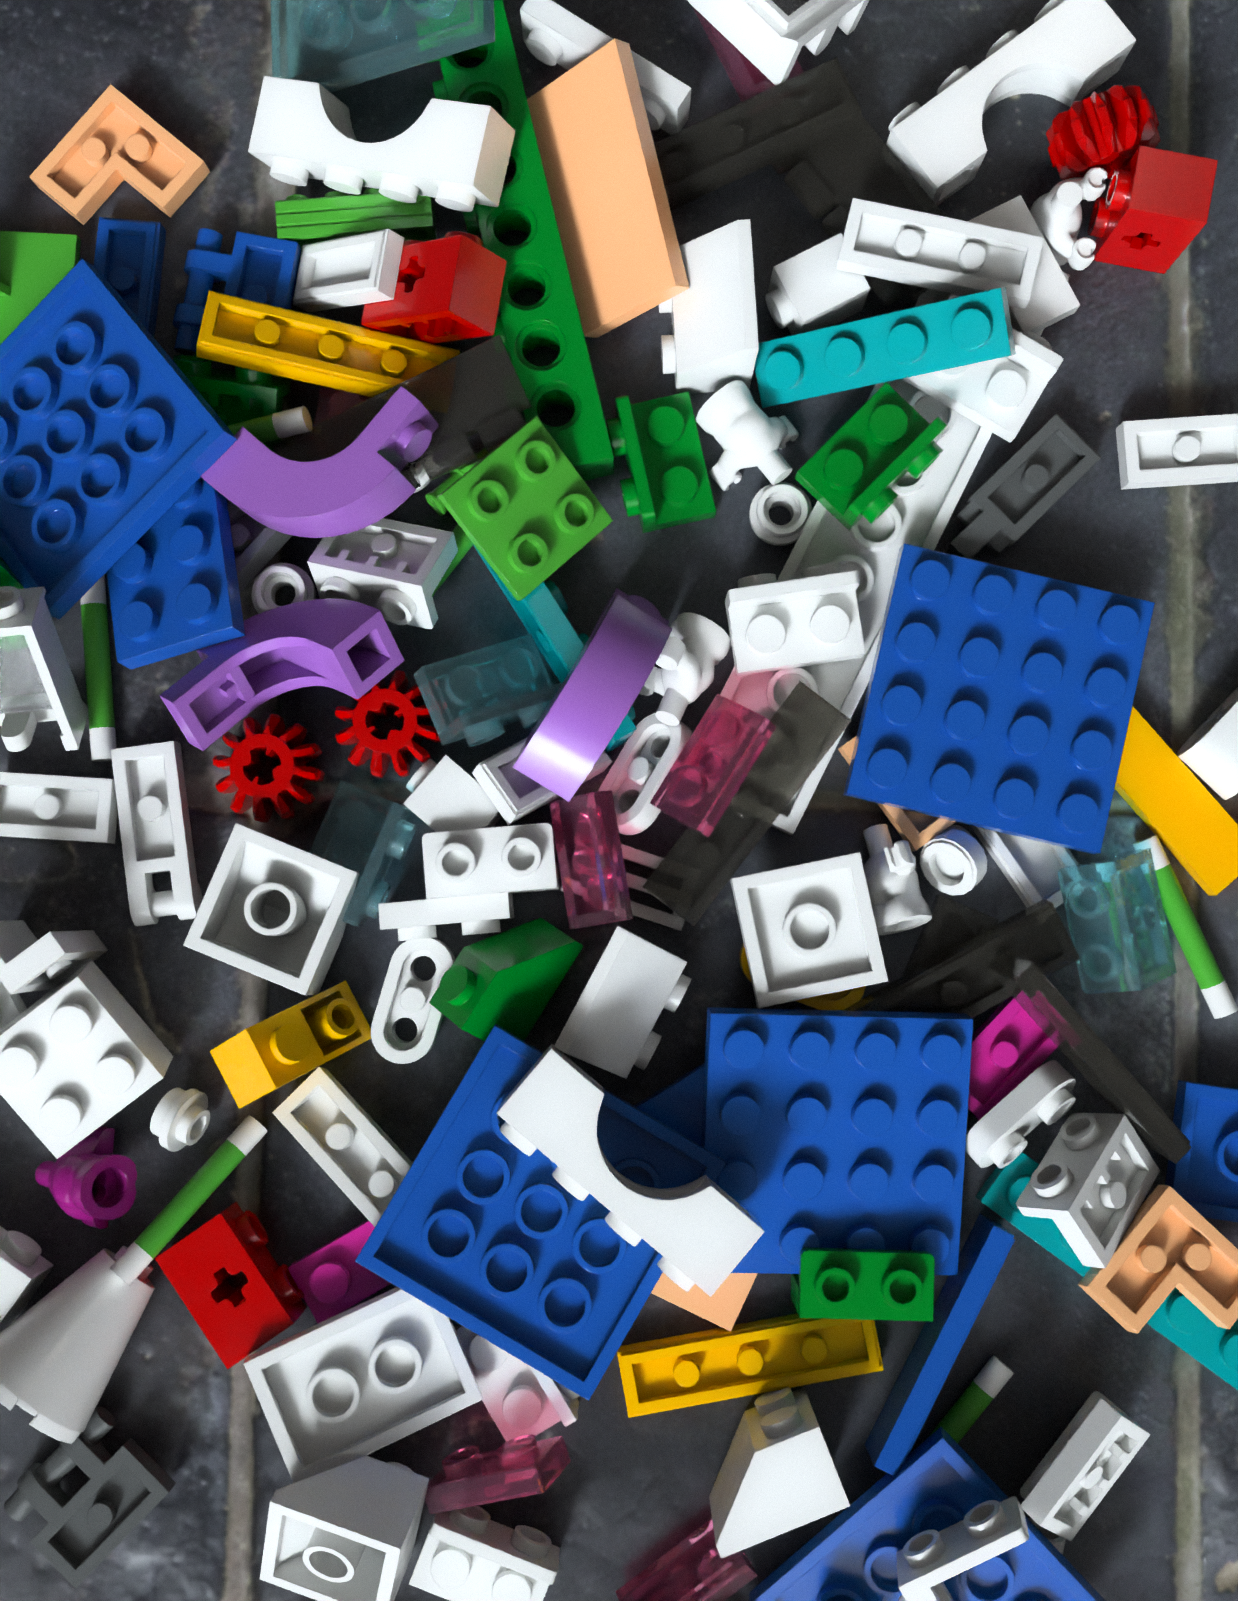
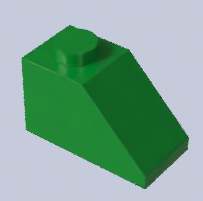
(506, 979)

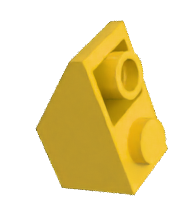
(291, 1043)

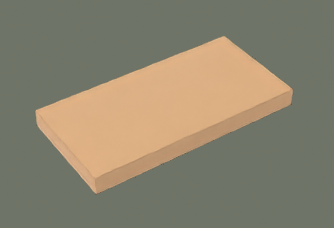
(607, 190)

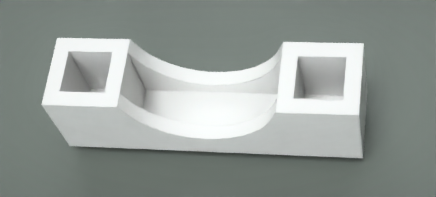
(1059, 56)
(448, 154)
(691, 1225)

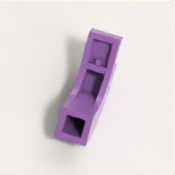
(331, 493)
(282, 650)
(595, 695)

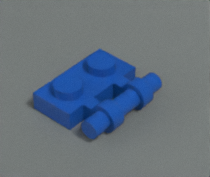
(257, 270)

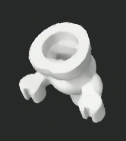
(1060, 217)
(745, 435)
(686, 665)
(893, 883)

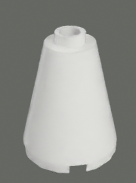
(69, 1345)

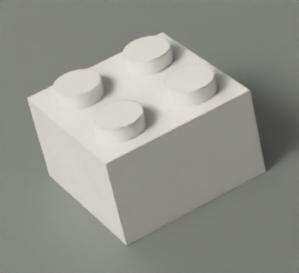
(77, 1059)

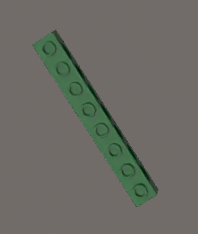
(534, 263)

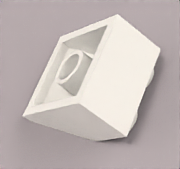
(717, 316)
(273, 911)
(622, 1004)
(774, 1474)
(345, 1531)

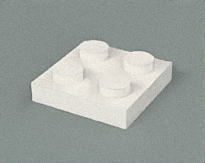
(808, 930)

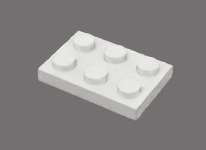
(361, 1381)

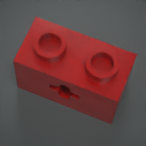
(1152, 209)
(442, 291)
(241, 1317)

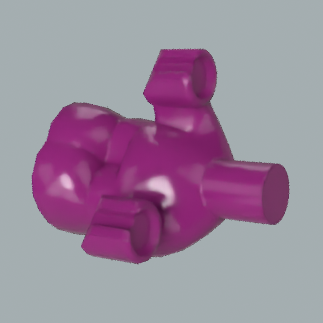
(90, 1183)

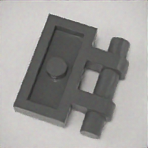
(102, 1512)

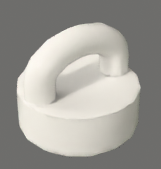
(953, 861)

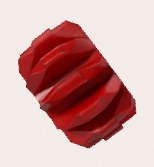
(1102, 131)
(399, 743)
(249, 759)

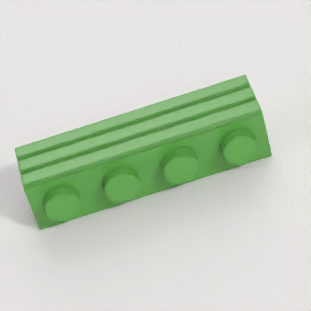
(346, 215)

